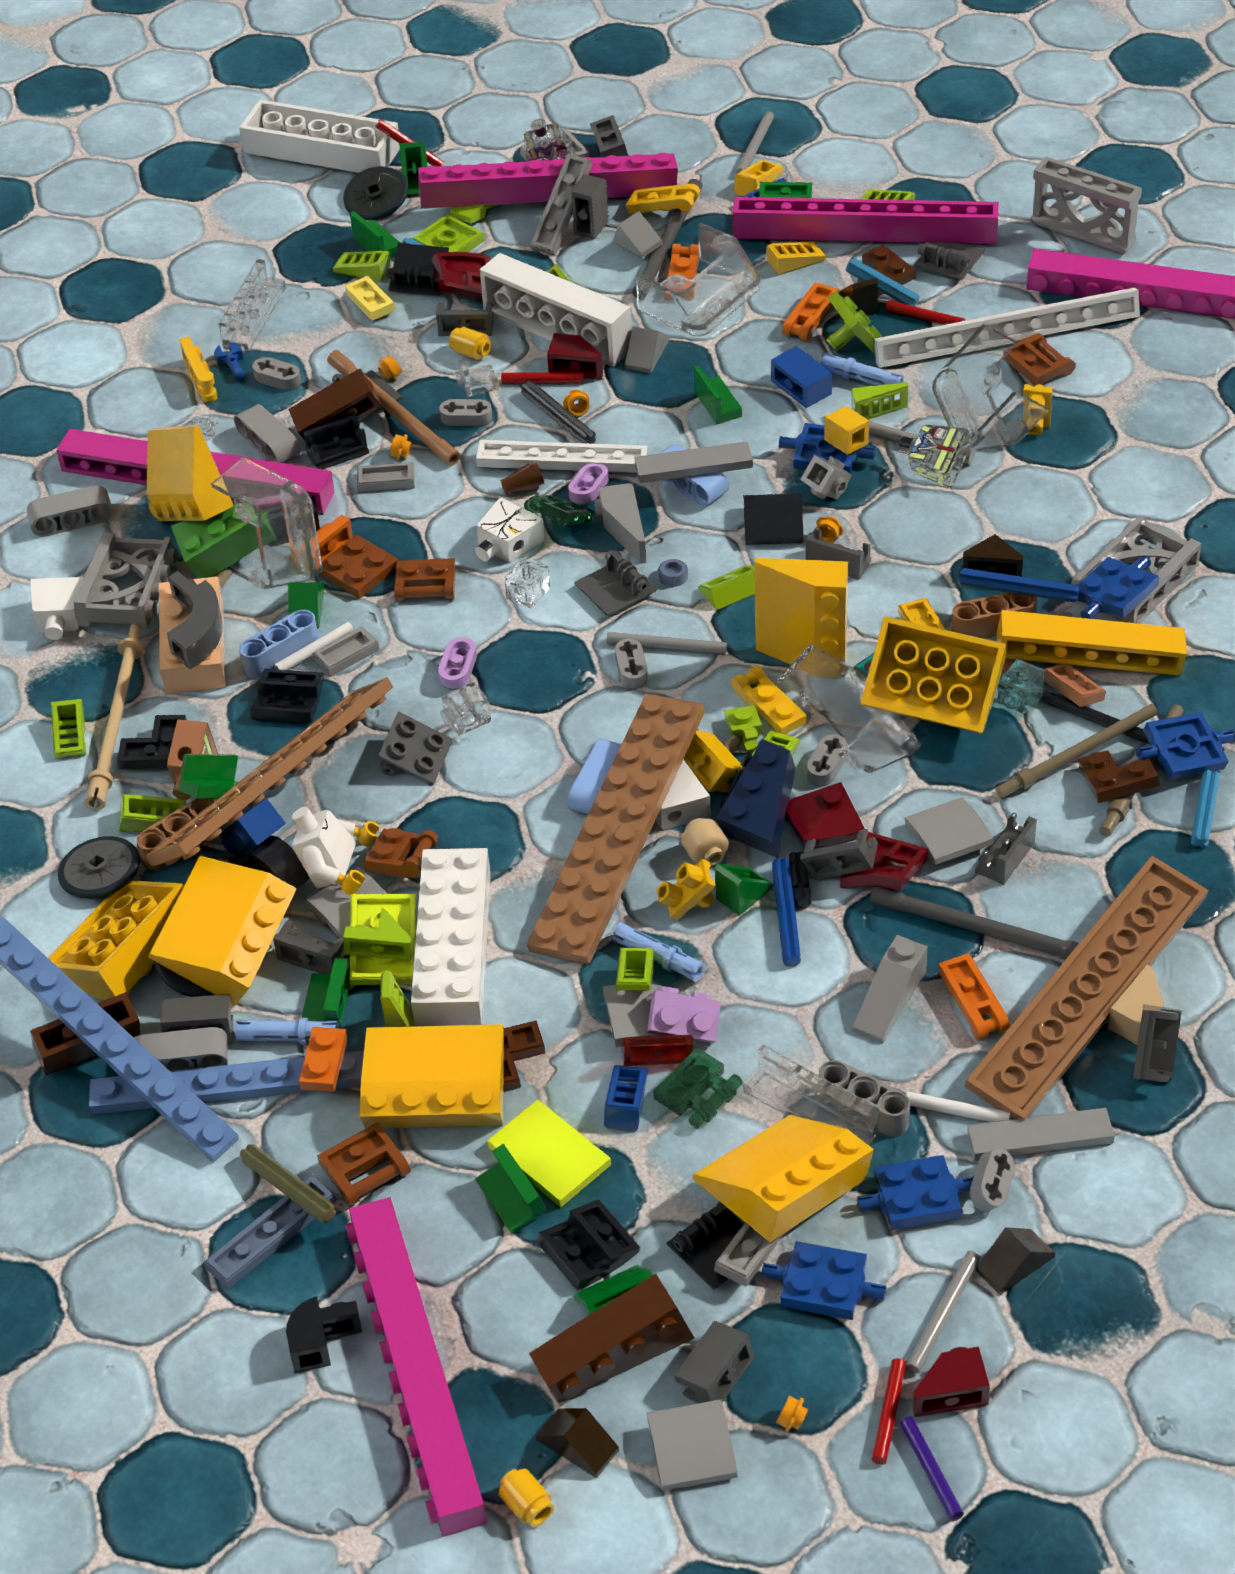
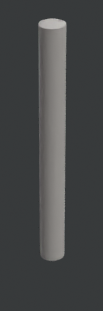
(756, 141)
(671, 643)
(942, 1312)

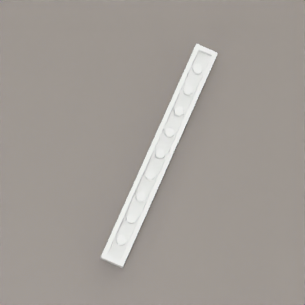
(1015, 324)

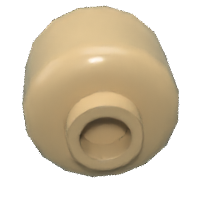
(705, 841)

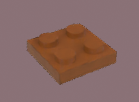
(358, 566)

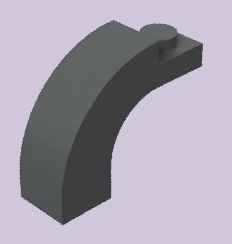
(202, 630)

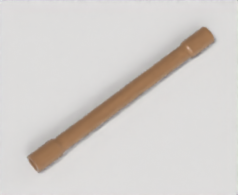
(438, 445)

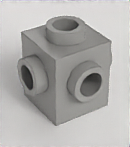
(826, 477)

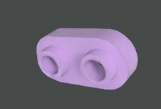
(585, 484)
(457, 663)

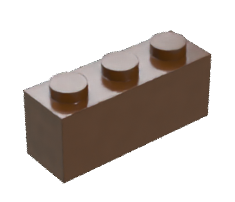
(339, 400)
(60, 1047)

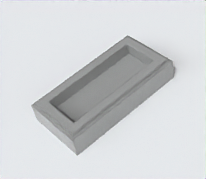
(385, 477)
(345, 651)

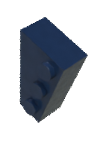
(760, 800)

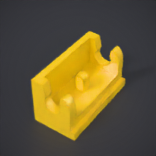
(711, 761)

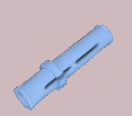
(851, 369)
(669, 957)
(279, 1030)

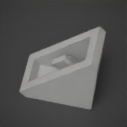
(637, 235)
(645, 349)

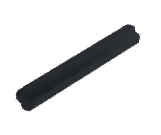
(558, 412)

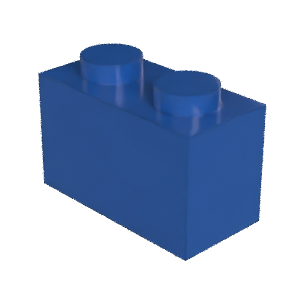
(801, 377)
(251, 829)

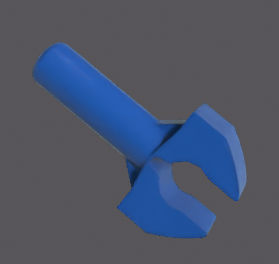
(231, 359)

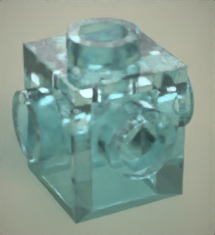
(1020, 686)

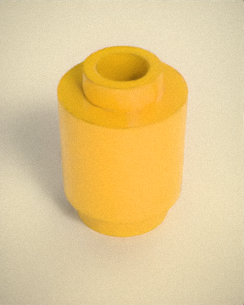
(469, 343)
(526, 1497)

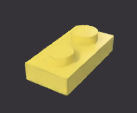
(369, 298)

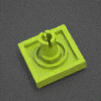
(855, 324)

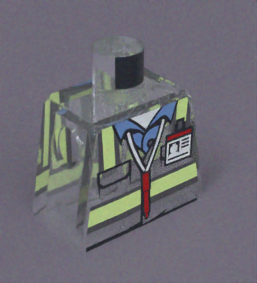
(546, 142)
(937, 452)

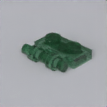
(559, 510)
(690, 1080)

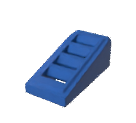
(625, 1100)

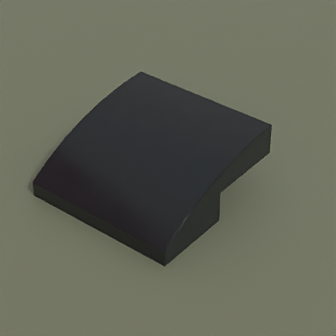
(773, 519)
(287, 695)
(588, 1244)

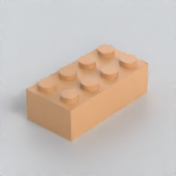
(175, 675)

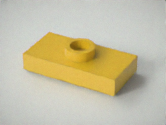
(920, 612)

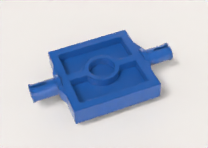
(812, 442)
(1116, 587)
(1185, 745)
(916, 1192)
(823, 1280)

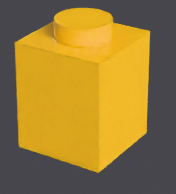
(846, 430)

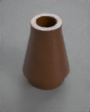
(523, 479)

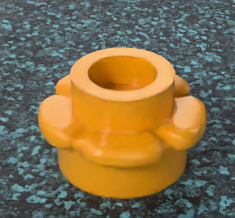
(389, 368)
(583, 402)
(400, 447)
(830, 528)
(792, 1414)

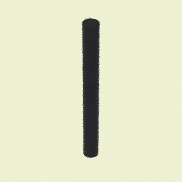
(1089, 714)

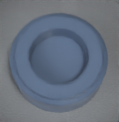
(673, 572)

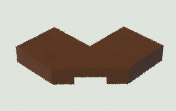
(520, 1043)

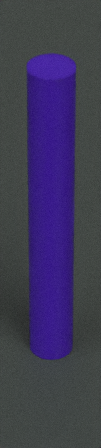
(931, 1469)

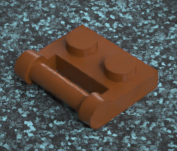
(1038, 360)
(425, 579)
(392, 848)
(358, 1155)

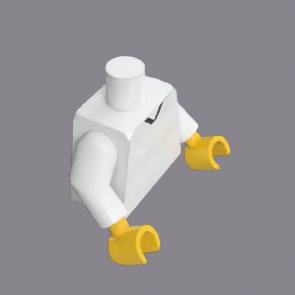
(327, 847)

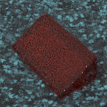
(656, 1050)

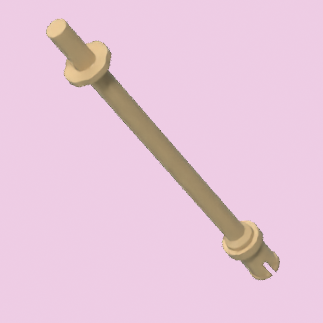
(100, 779)

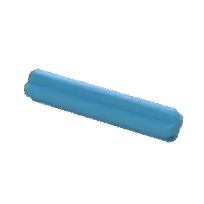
(885, 284)
(1205, 808)

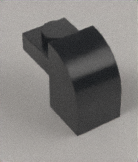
(279, 860)
(311, 1328)

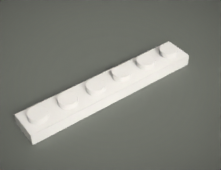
(558, 455)

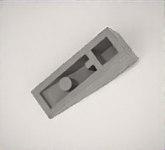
(621, 517)
(891, 988)

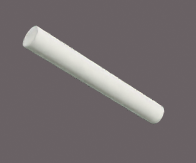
(306, 652)
(957, 1108)

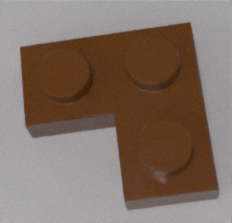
(888, 264)
(1113, 782)

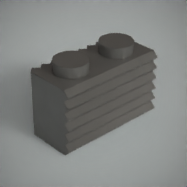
(589, 206)

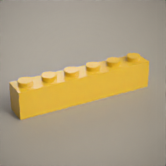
(1092, 642)

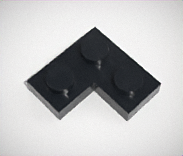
(149, 752)

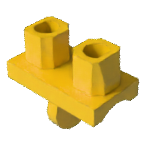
(1043, 396)
(692, 888)

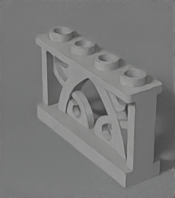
(1067, 220)
(1177, 558)
(96, 606)

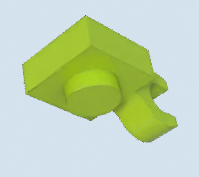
(744, 724)

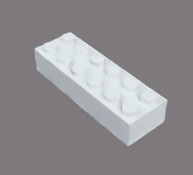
(316, 137)
(554, 305)
(451, 937)

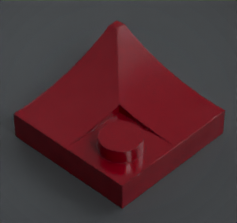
(460, 273)
(824, 816)
(893, 865)

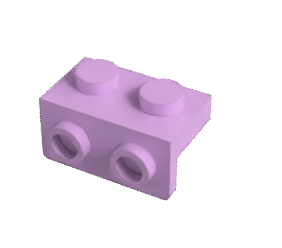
(683, 1014)

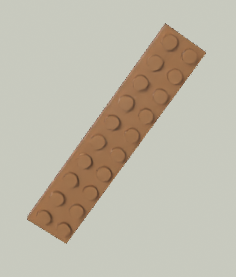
(269, 774)
(616, 829)
(1084, 988)

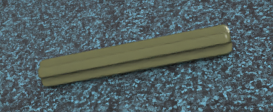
(288, 1183)

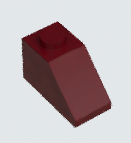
(574, 354)
(953, 1383)

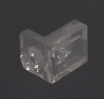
(476, 380)

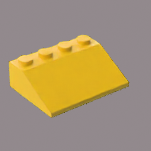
(182, 475)
(800, 606)
(934, 674)
(222, 926)
(114, 941)
(433, 1076)
(787, 1173)

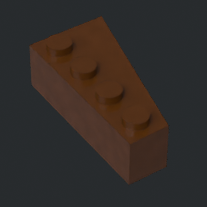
(612, 1340)

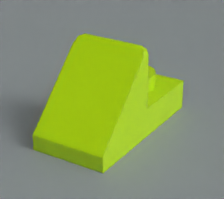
(386, 942)

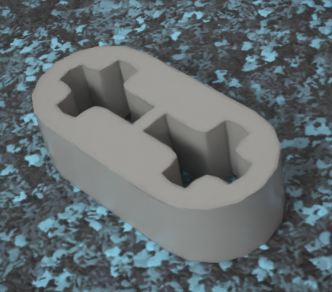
(276, 373)
(465, 412)
(635, 663)
(821, 758)
(997, 1183)

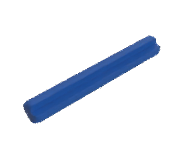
(1019, 585)
(786, 912)

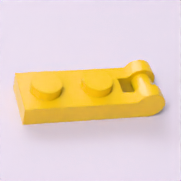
(663, 198)
(198, 370)
(769, 700)

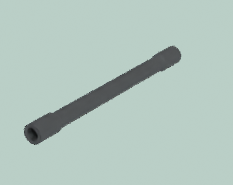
(667, 238)
(899, 901)

